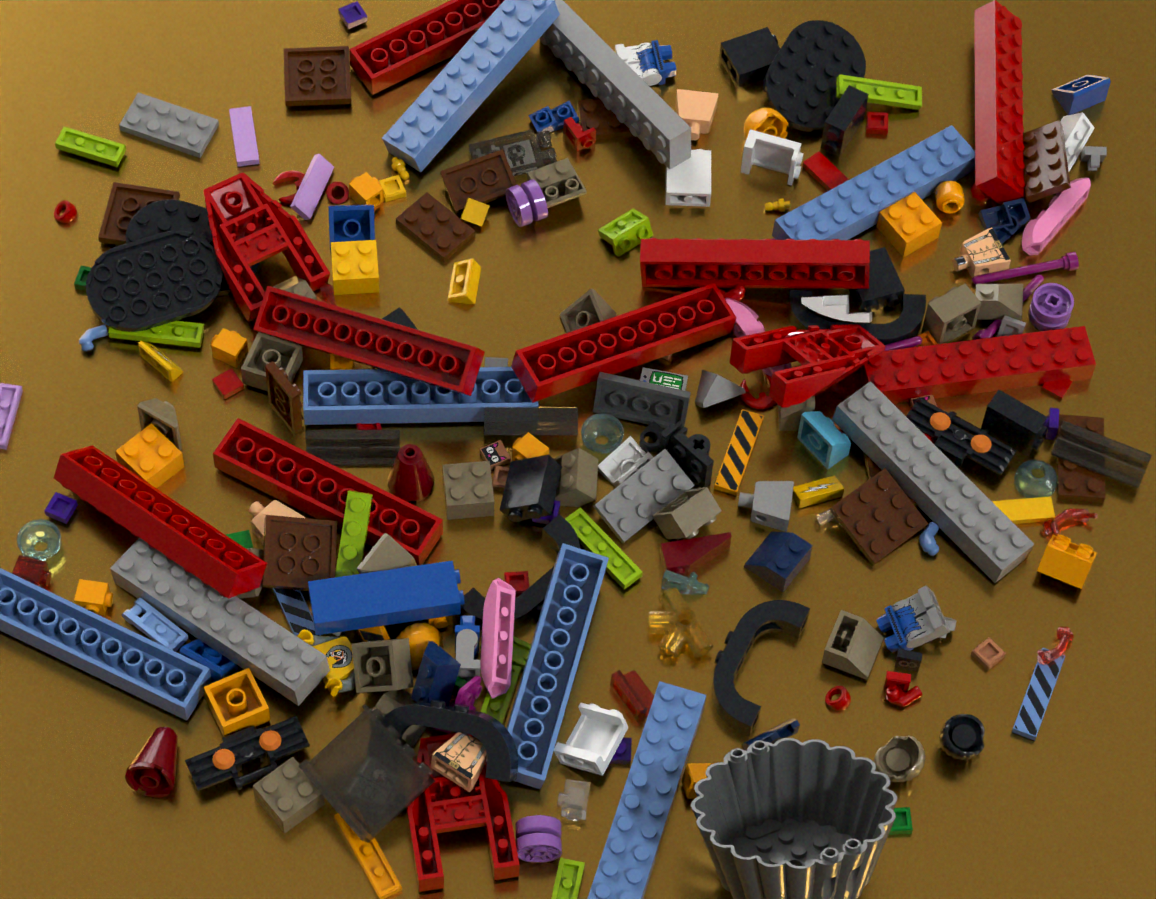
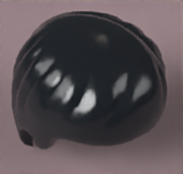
(962, 737)

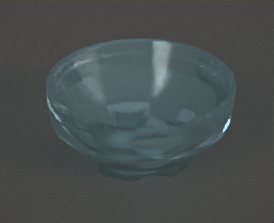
(602, 425)
(1035, 487)
(35, 532)

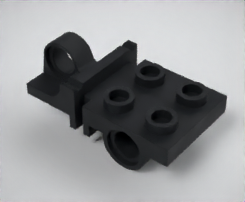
(689, 453)

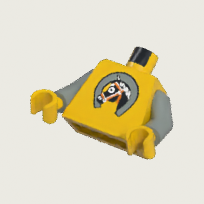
(340, 660)

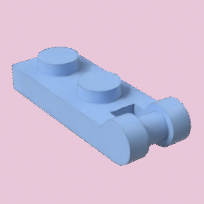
(155, 625)

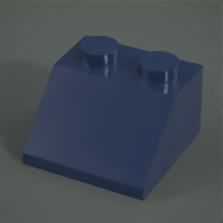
(779, 558)
(435, 675)

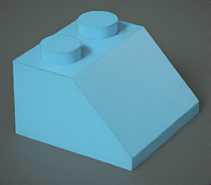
(823, 438)

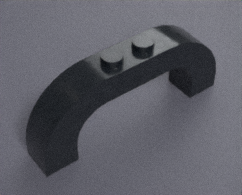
(906, 326)
(530, 602)
(764, 617)
(498, 743)

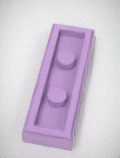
(244, 136)
(312, 186)
(9, 402)

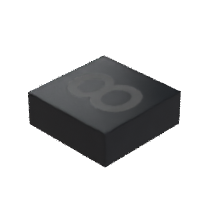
(908, 660)

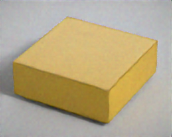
(392, 188)
(475, 212)

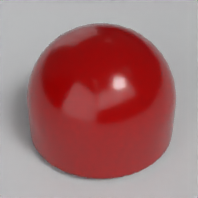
(340, 185)
(978, 195)
(70, 213)
(840, 703)

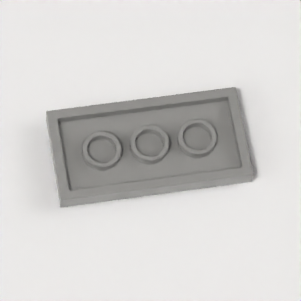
(169, 125)
(643, 495)

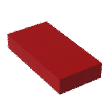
(824, 171)

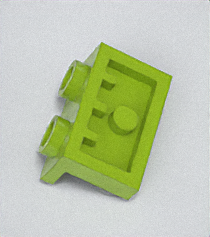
(626, 231)

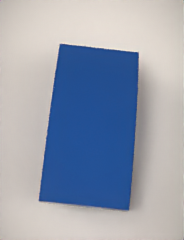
(553, 119)

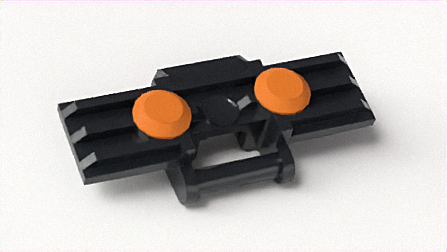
(979, 448)
(243, 746)

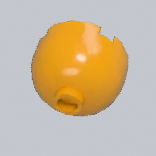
(766, 121)

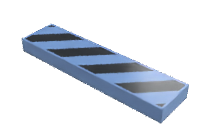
(295, 610)
(1037, 698)

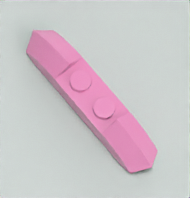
(1049, 222)
(747, 324)
(497, 637)

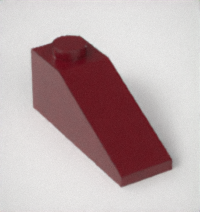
(693, 553)

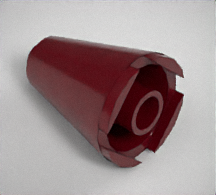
(410, 475)
(155, 764)

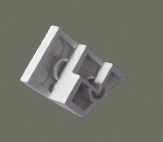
(835, 307)
(623, 462)

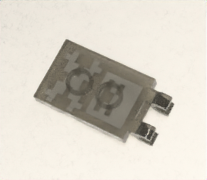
(521, 150)

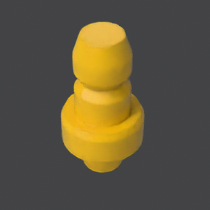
(398, 165)
(777, 205)

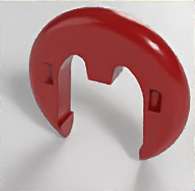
(288, 176)
(762, 402)

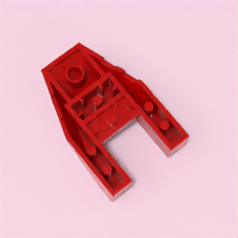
(252, 228)
(823, 354)
(452, 808)

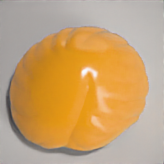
(419, 637)

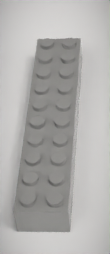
(618, 87)
(933, 482)
(222, 623)

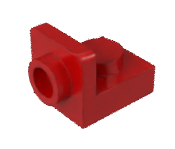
(576, 136)

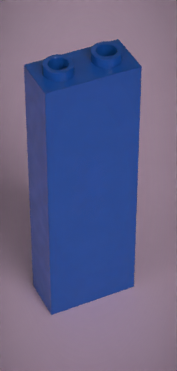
(385, 597)

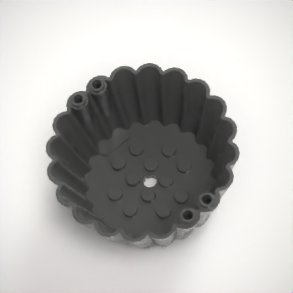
(794, 820)

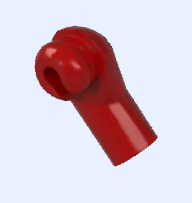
(736, 293)
(902, 698)

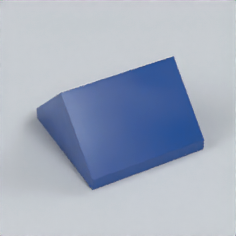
(1082, 93)
(351, 223)
(219, 665)

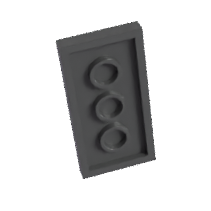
(640, 401)

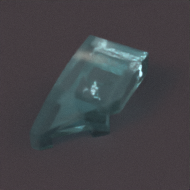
(684, 584)

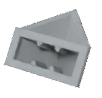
(715, 389)

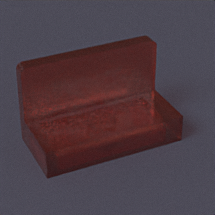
(632, 693)

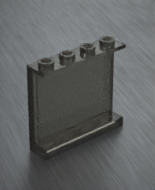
(368, 774)

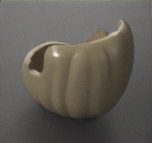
(900, 758)

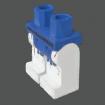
(648, 61)

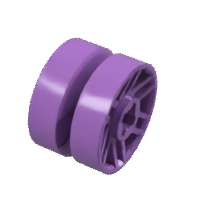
(526, 203)
(1051, 307)
(538, 838)

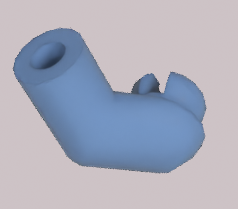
(91, 334)
(927, 539)

